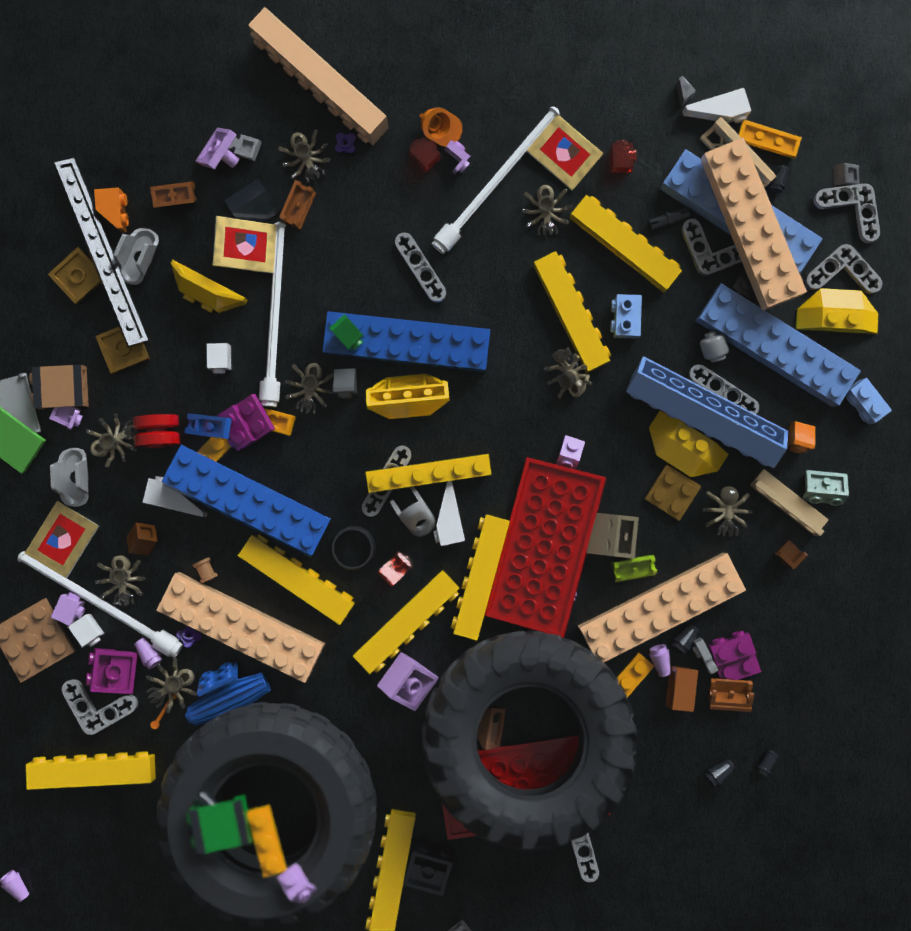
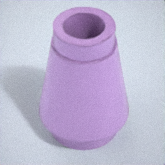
(149, 656)
(660, 659)
(14, 885)

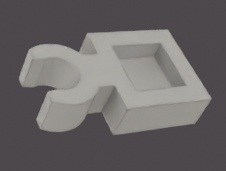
(245, 147)
(701, 651)

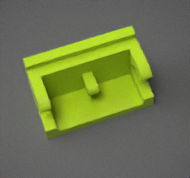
(634, 568)

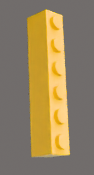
(625, 243)
(571, 311)
(428, 473)
(481, 576)
(297, 579)
(406, 621)
(90, 771)
(392, 871)

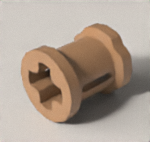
(205, 570)

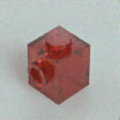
(424, 153)
(622, 156)

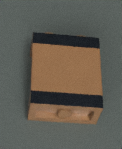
(59, 386)

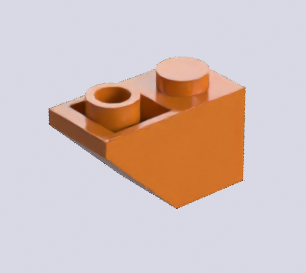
(111, 205)
(801, 437)

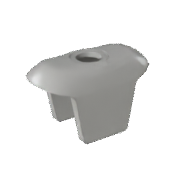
(142, 241)
(71, 461)
(415, 513)

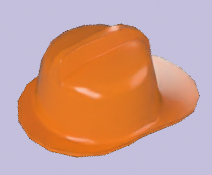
(441, 126)

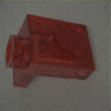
(395, 568)

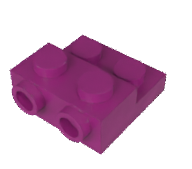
(248, 422)
(734, 656)
(111, 671)

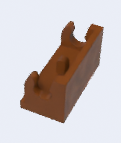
(173, 194)
(297, 205)
(681, 688)
(730, 695)

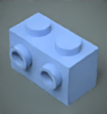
(626, 316)
(867, 401)

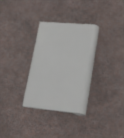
(16, 400)

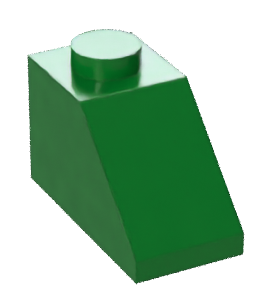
(347, 333)

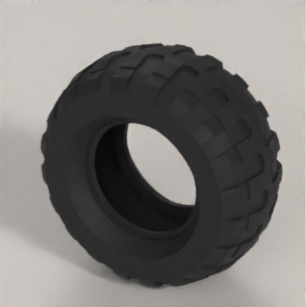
(309, 748)

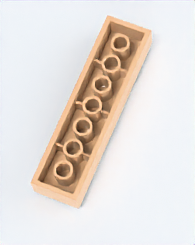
(318, 76)
(753, 224)
(662, 607)
(241, 626)

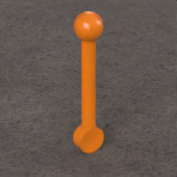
(155, 724)

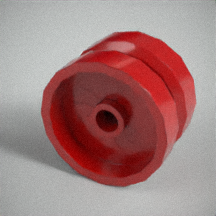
(156, 433)

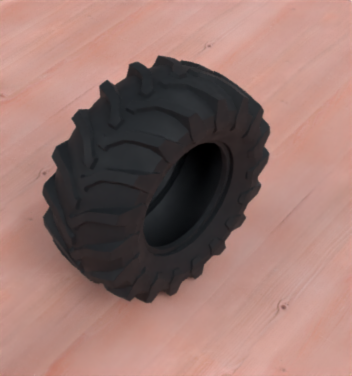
(542, 815)

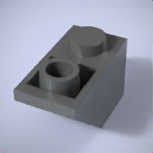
(345, 383)

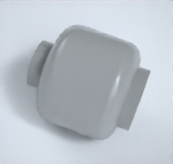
(714, 346)

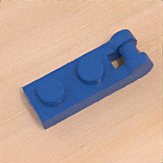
(208, 426)

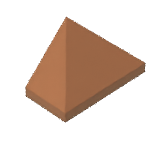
(489, 732)

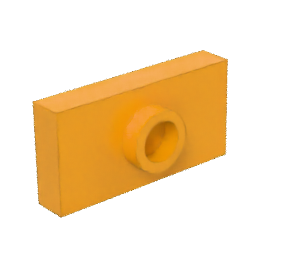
(282, 422)

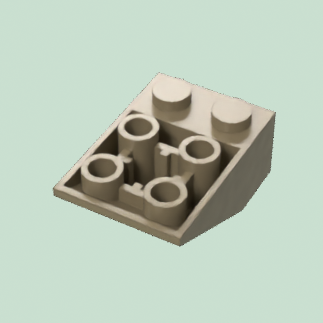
(614, 536)

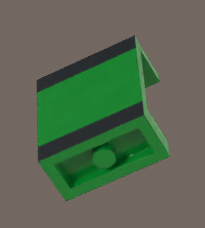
(220, 825)

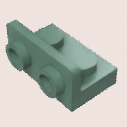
(826, 487)

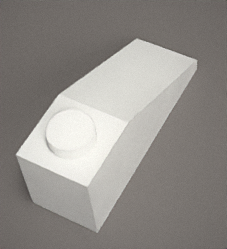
(729, 106)
(162, 496)
(449, 525)

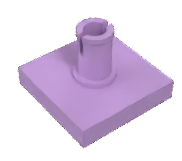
(217, 150)

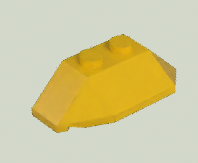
(205, 291)
(837, 312)
(407, 396)
(685, 446)

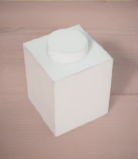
(219, 357)
(86, 630)

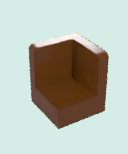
(141, 539)
(790, 555)

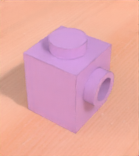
(68, 608)

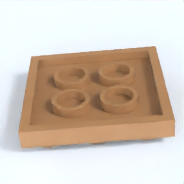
(34, 640)

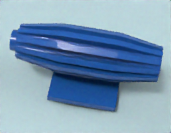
(225, 693)

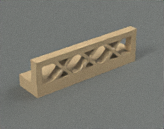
(728, 135)
(789, 502)

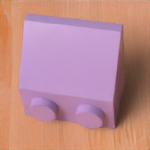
(407, 681)

